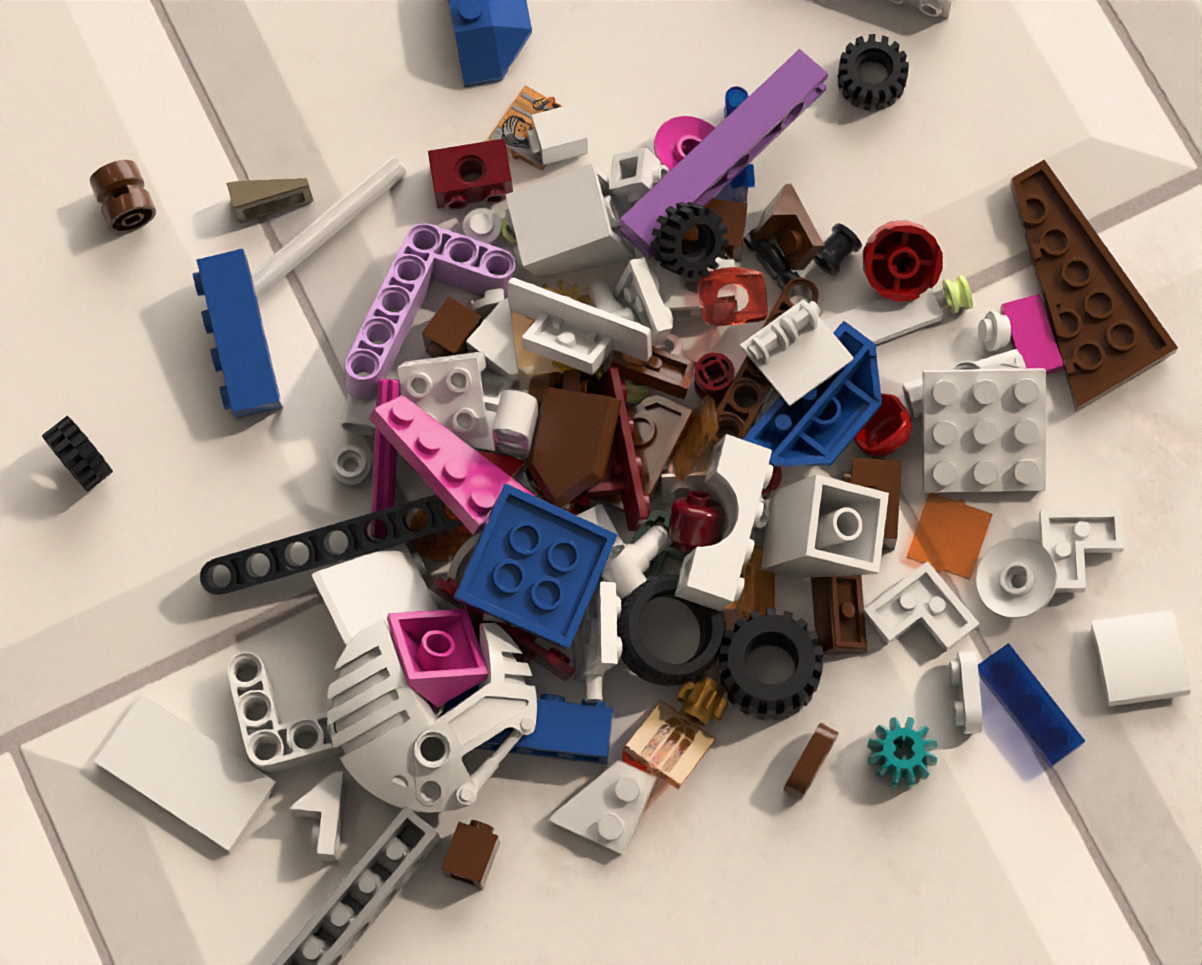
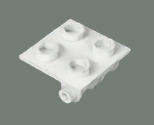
(797, 351)

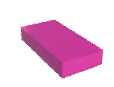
(1033, 334)

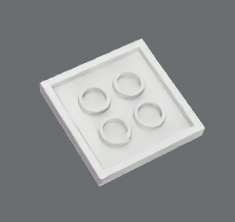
(984, 430)

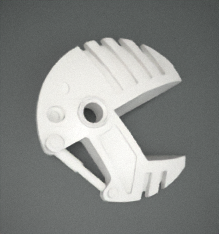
(386, 721)

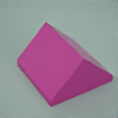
(438, 652)

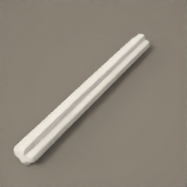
(327, 225)

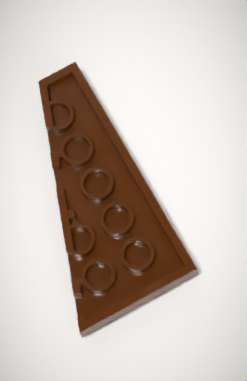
(1091, 303)

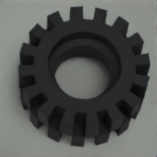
(877, 52)
(672, 233)
(77, 453)

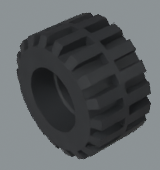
(778, 632)

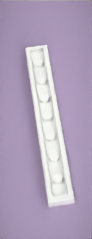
(875, 320)

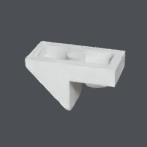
(325, 803)

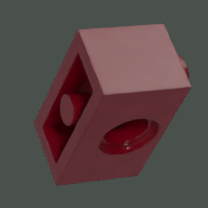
(453, 163)

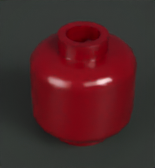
(695, 521)

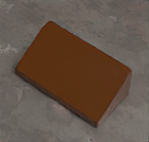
(839, 614)

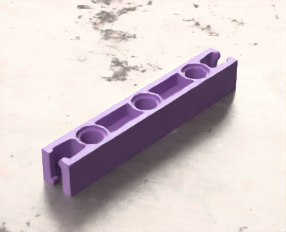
(728, 147)

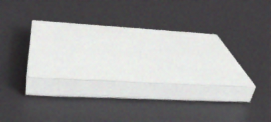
(186, 773)

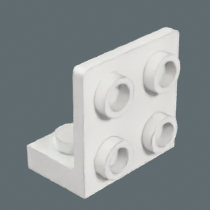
(449, 391)

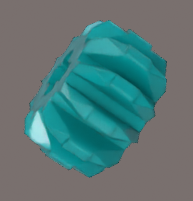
(918, 756)

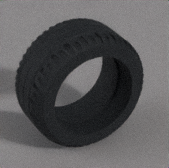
(641, 661)

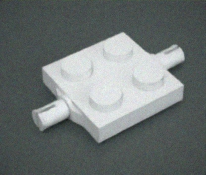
(596, 640)

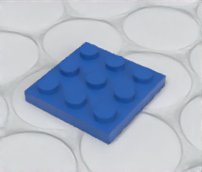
(535, 566)

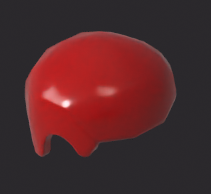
(886, 429)

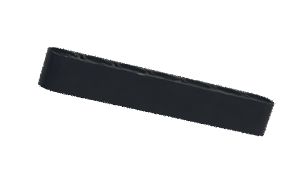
(318, 545)

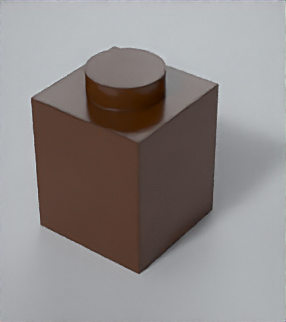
(450, 329)
(471, 853)

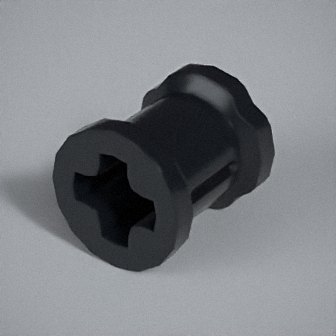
(848, 243)

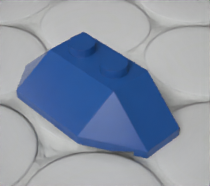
(489, 37)
(829, 416)

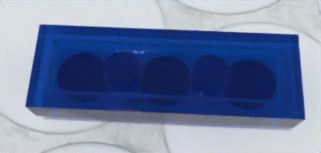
(1030, 705)

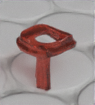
(721, 310)

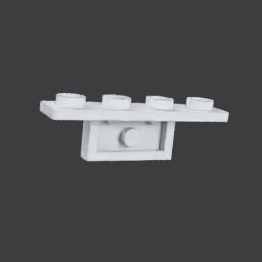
(574, 331)

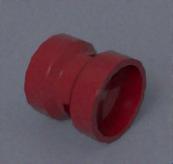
(712, 383)

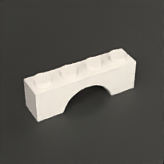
(737, 477)

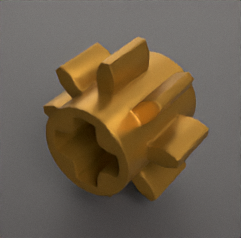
(702, 700)

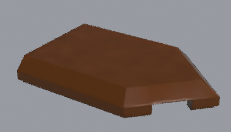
(572, 443)

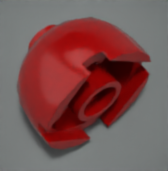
(902, 260)

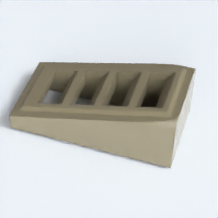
(265, 197)

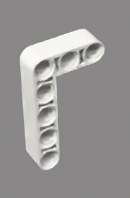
(509, 428)
(270, 728)

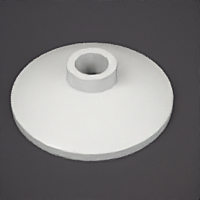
(1002, 566)

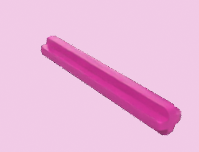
(384, 462)

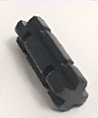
(771, 259)

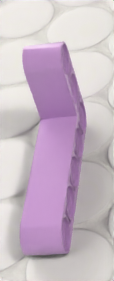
(407, 296)

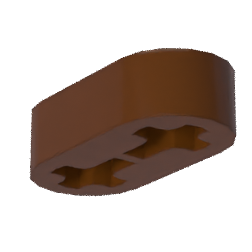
(811, 761)

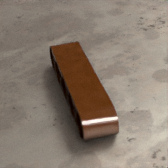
(748, 380)

